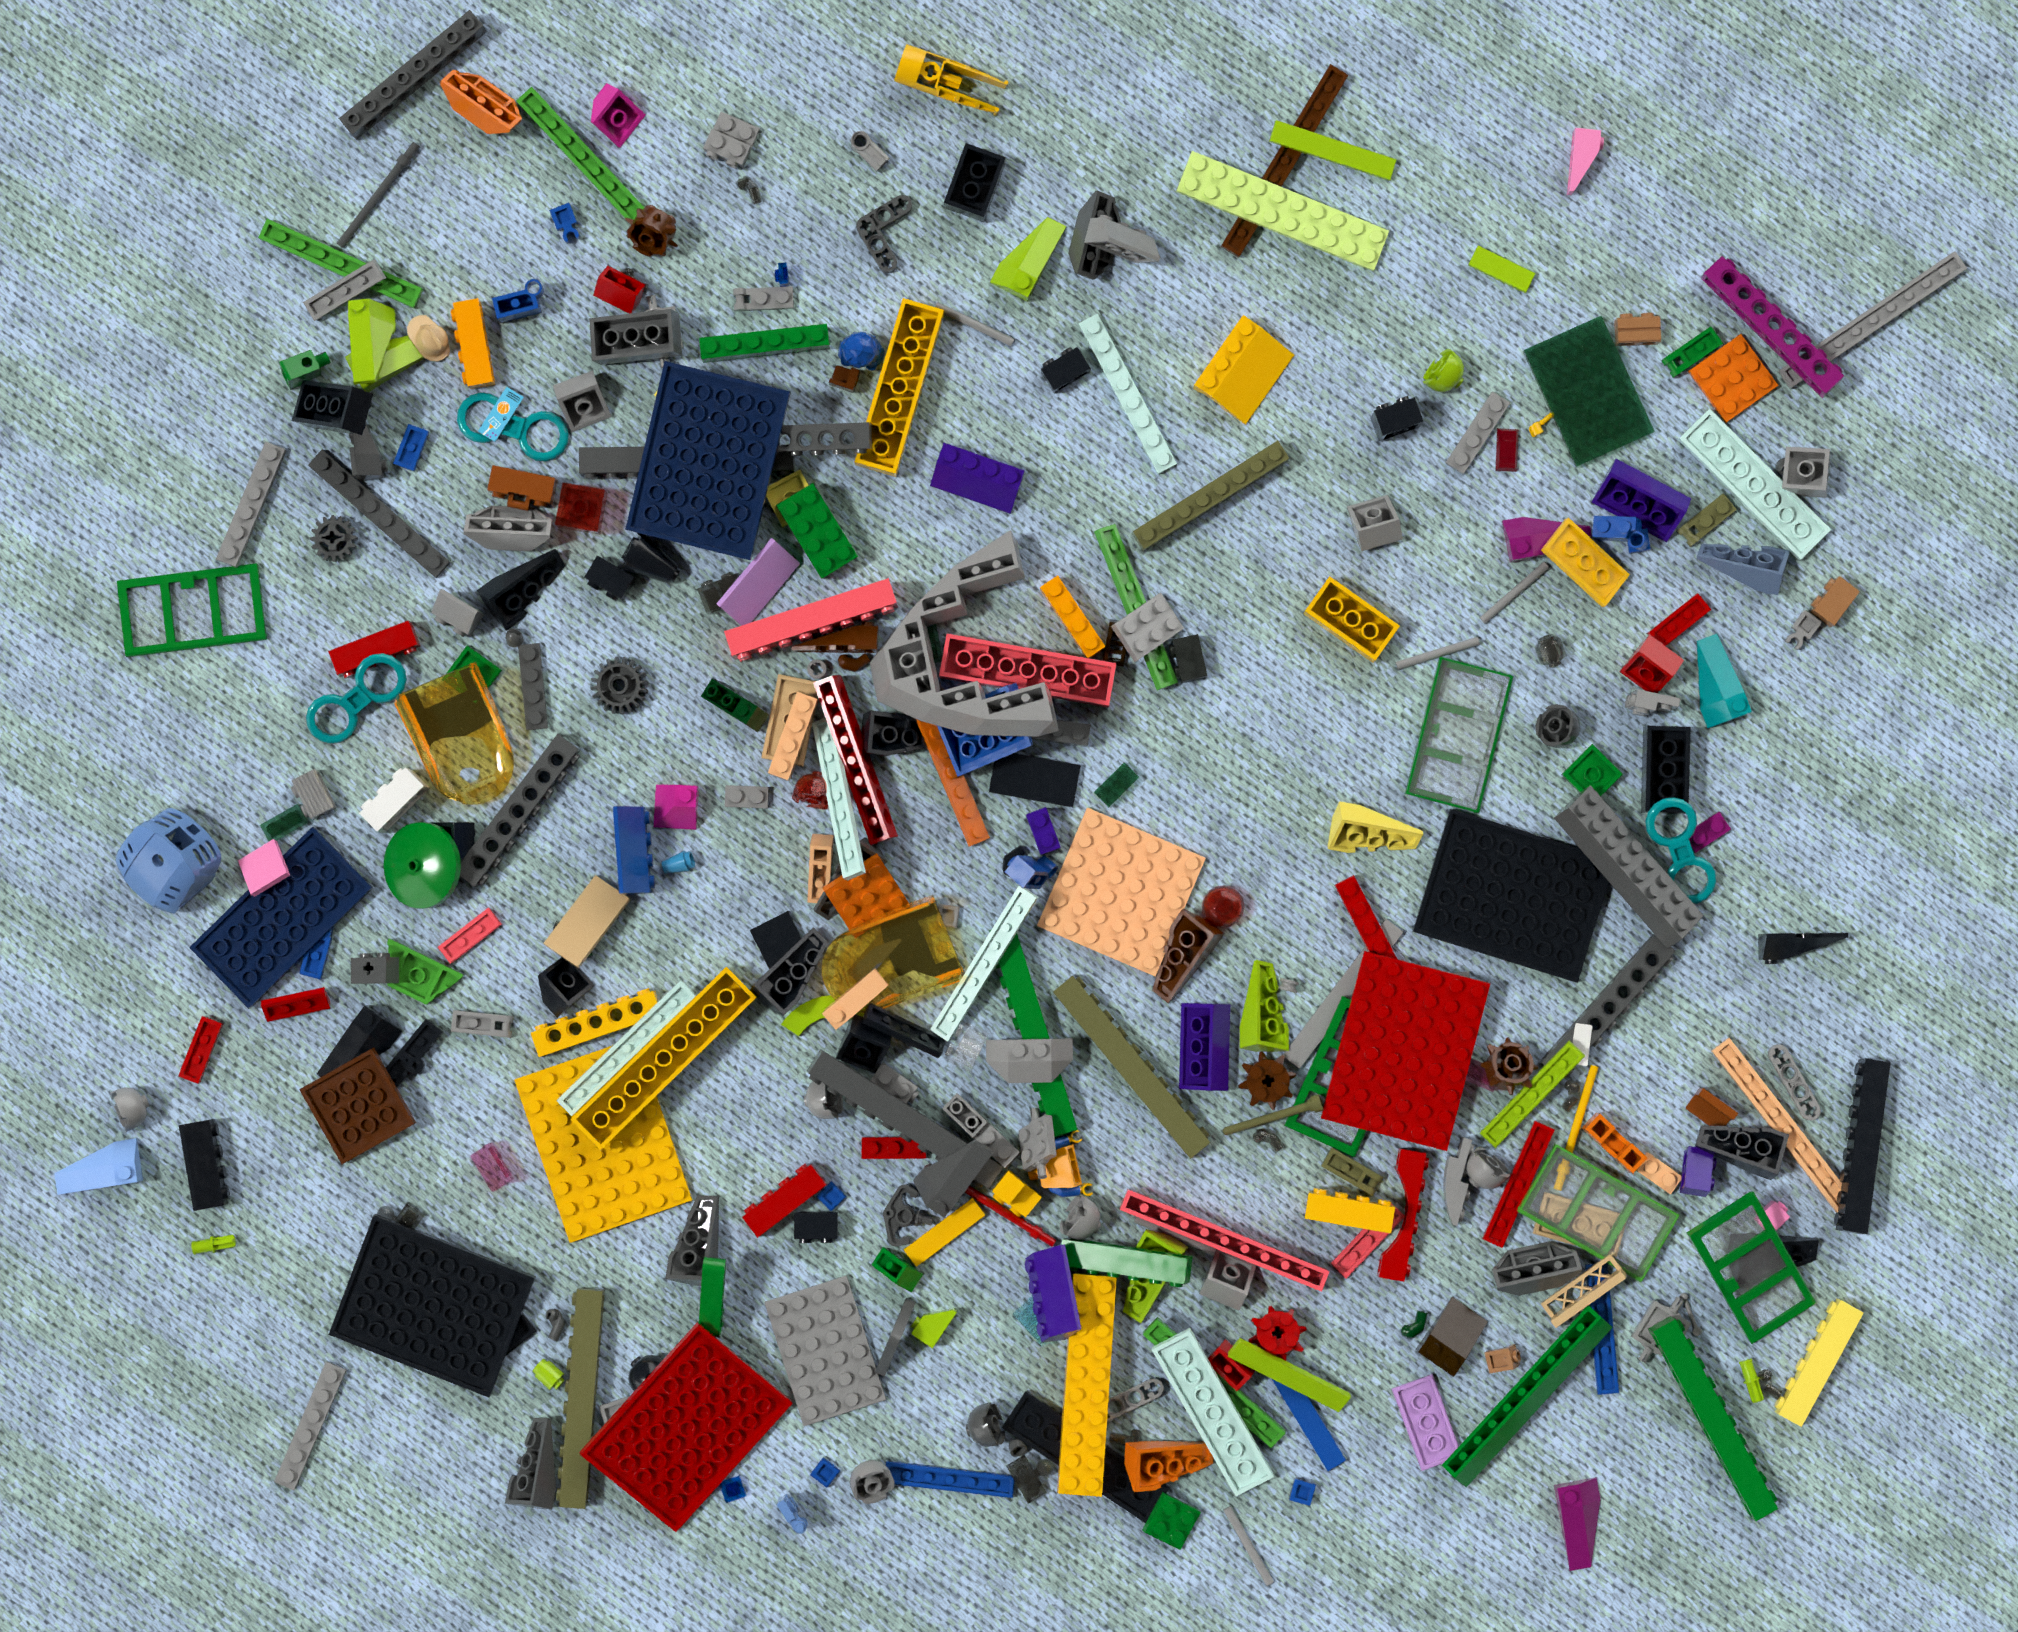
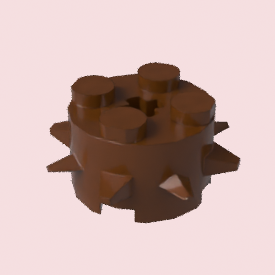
(652, 231)
(1500, 1074)
(1277, 1088)

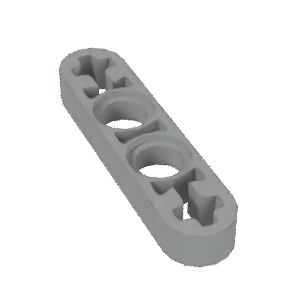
(1796, 1080)
(1126, 1405)

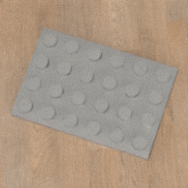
(825, 1350)

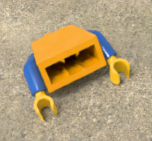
(1063, 1170)

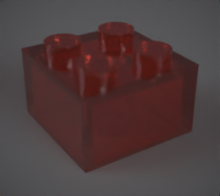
(581, 508)

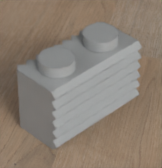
(313, 794)

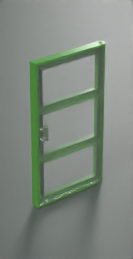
(1597, 1212)

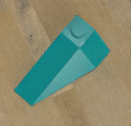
(1719, 686)

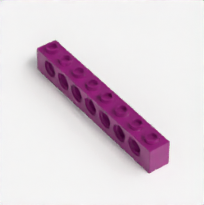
(1773, 338)

